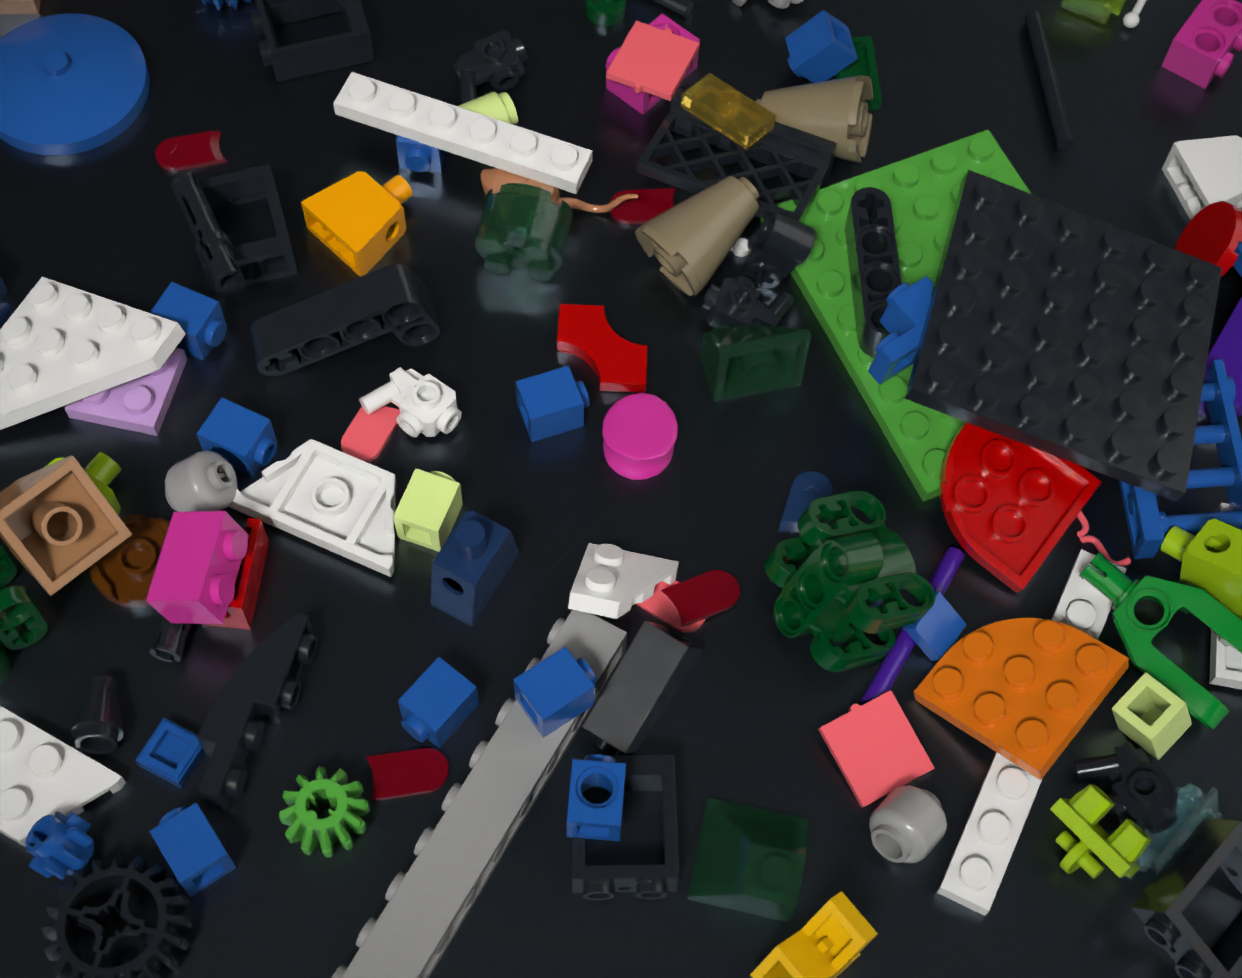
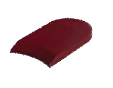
(190, 151)
(647, 205)
(703, 595)
(407, 773)

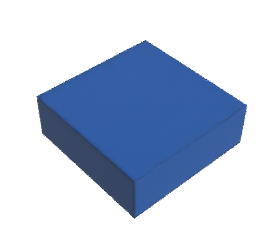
(937, 629)
(171, 753)

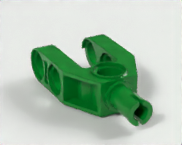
(1138, 637)

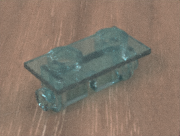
(1191, 810)

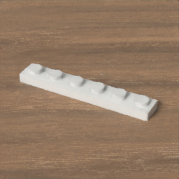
(463, 132)

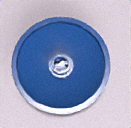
(69, 84)

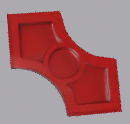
(587, 334)

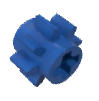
(59, 845)

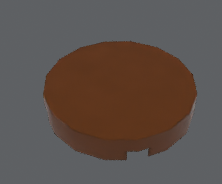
(128, 569)

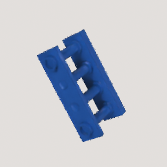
(1144, 520)

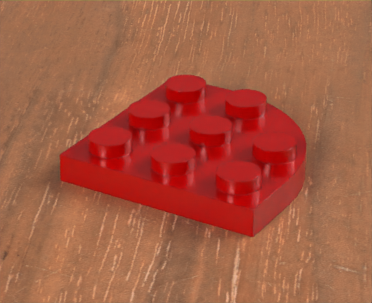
(1009, 501)

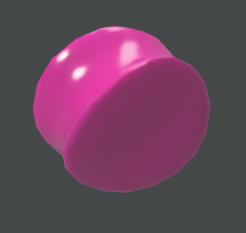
(639, 436)

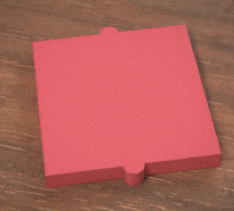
(652, 60)
(876, 748)

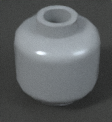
(201, 483)
(907, 824)

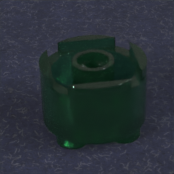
(523, 231)

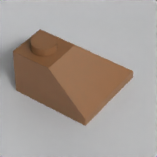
(58, 523)

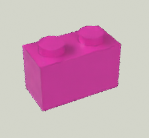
(198, 567)

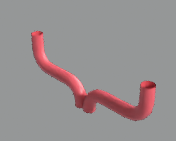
(1088, 538)

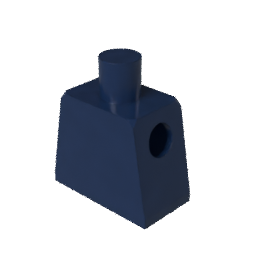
(478, 560)

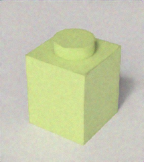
(428, 509)
(1152, 716)

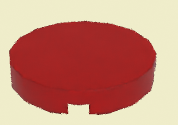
(1213, 235)

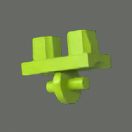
(1082, 816)

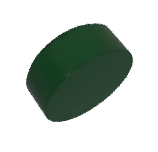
(605, 11)

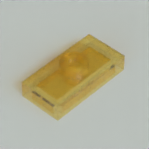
(728, 111)

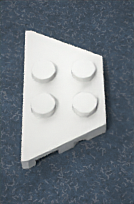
(328, 502)
(44, 777)

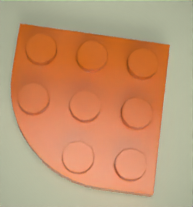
(1022, 687)

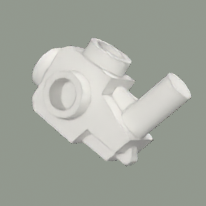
(423, 403)

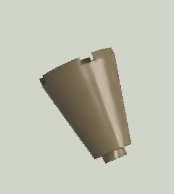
(828, 110)
(699, 232)

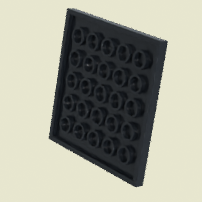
(1068, 336)

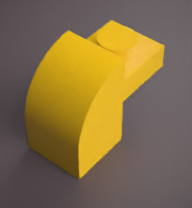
(822, 946)

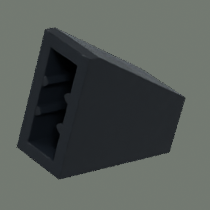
(641, 688)

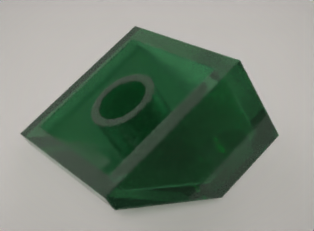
(753, 359)
(749, 860)

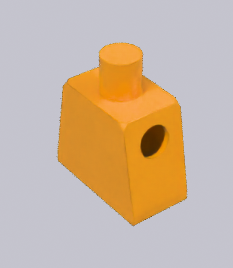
(359, 218)

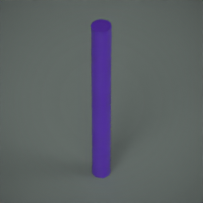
(904, 643)

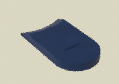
(804, 489)

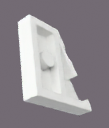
(616, 579)

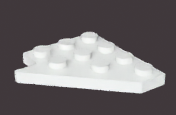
(72, 346)

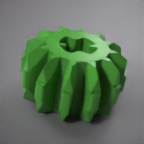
(343, 818)

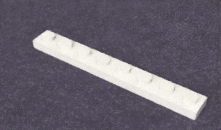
(1008, 789)

